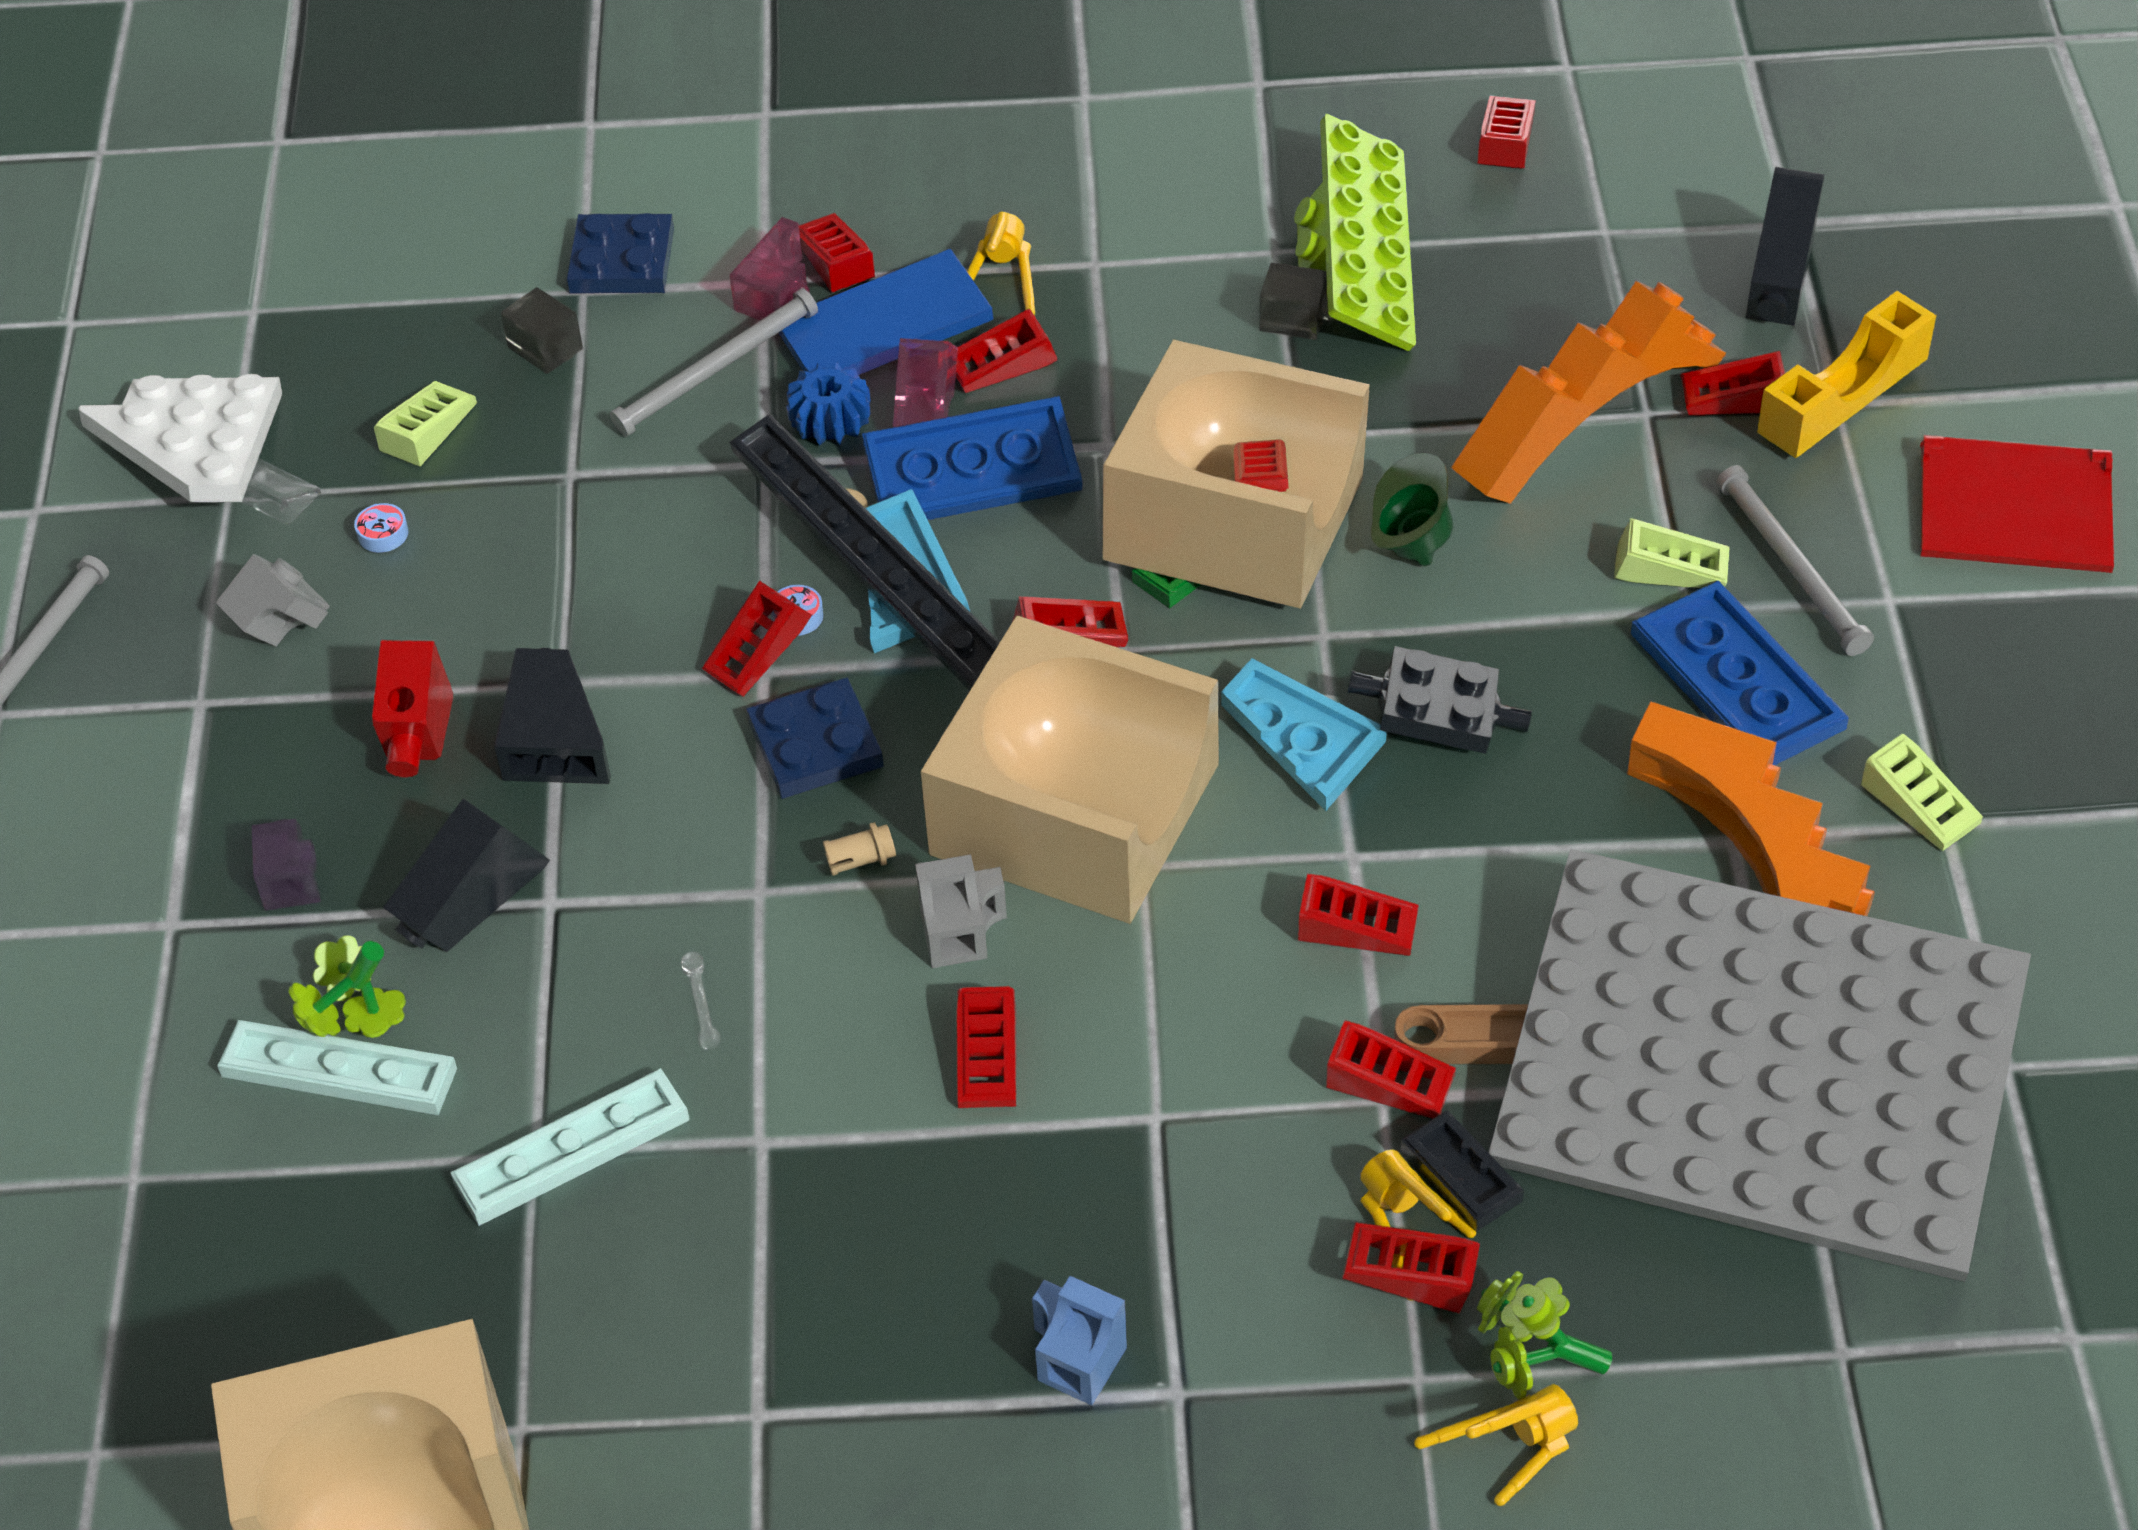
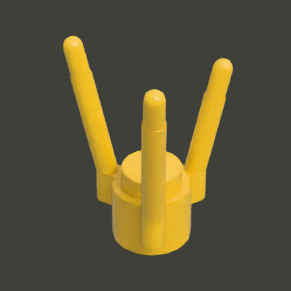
(1003, 243)
(1398, 1187)
(1536, 1419)

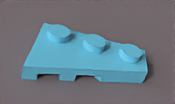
(909, 525)
(1303, 730)

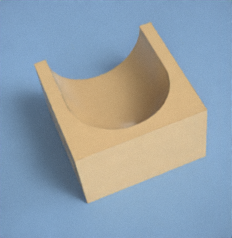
(1174, 486)
(1072, 767)
(371, 1440)

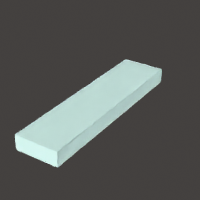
(337, 1067)
(569, 1146)

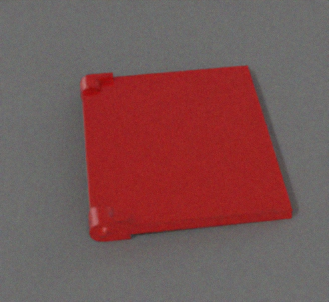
(2017, 503)

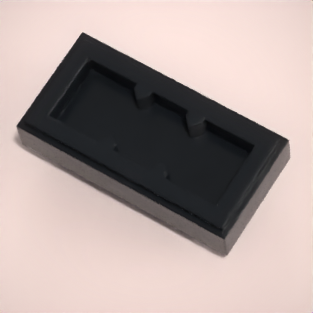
(1462, 1170)

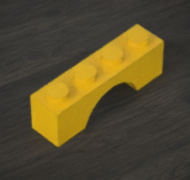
(1886, 347)

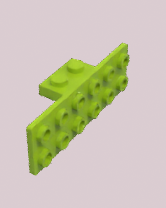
(1360, 232)

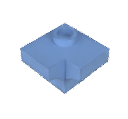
(1080, 1338)

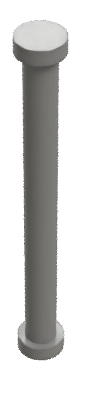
(627, 418)
(90, 572)
(1854, 637)

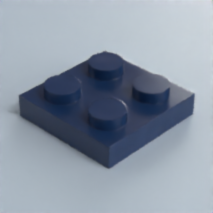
(620, 253)
(815, 737)

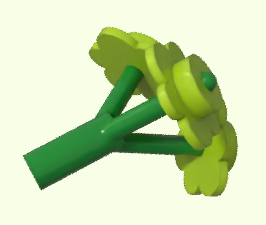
(342, 970)
(1531, 1313)

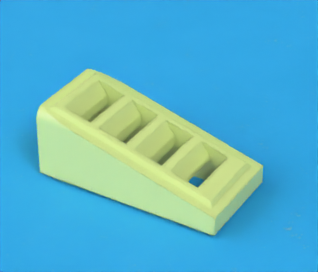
(416, 446)
(1653, 553)
(1904, 762)

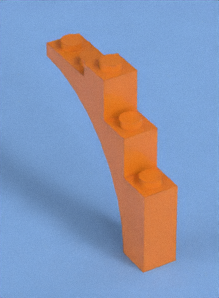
(1591, 368)
(1734, 786)

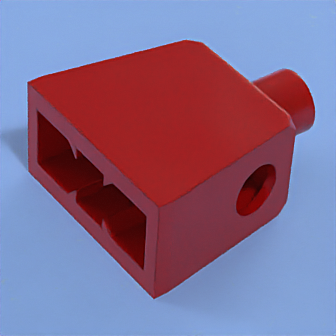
(410, 704)

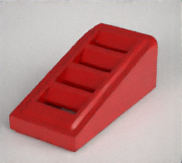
(1506, 132)
(836, 252)
(1029, 352)
(1746, 382)
(1262, 464)
(1068, 612)
(779, 636)
(1334, 930)
(986, 1012)
(1374, 1048)
(1434, 1249)

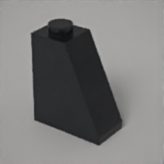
(1785, 246)
(548, 723)
(462, 878)

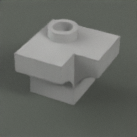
(271, 600)
(958, 908)

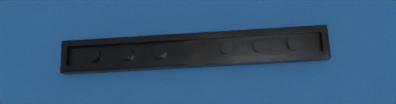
(867, 549)

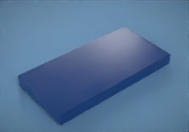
(866, 322)
(976, 458)
(1738, 671)

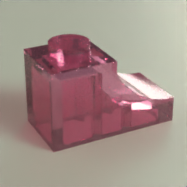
(770, 272)
(924, 380)

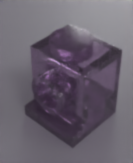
(284, 865)

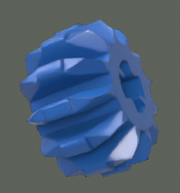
(828, 403)

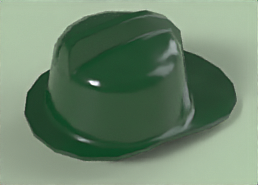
(1413, 508)

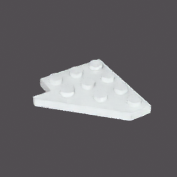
(191, 431)

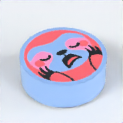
(381, 527)
(808, 600)

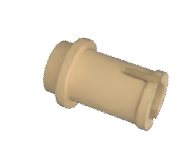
(860, 849)

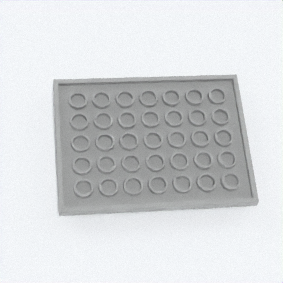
(1764, 1063)

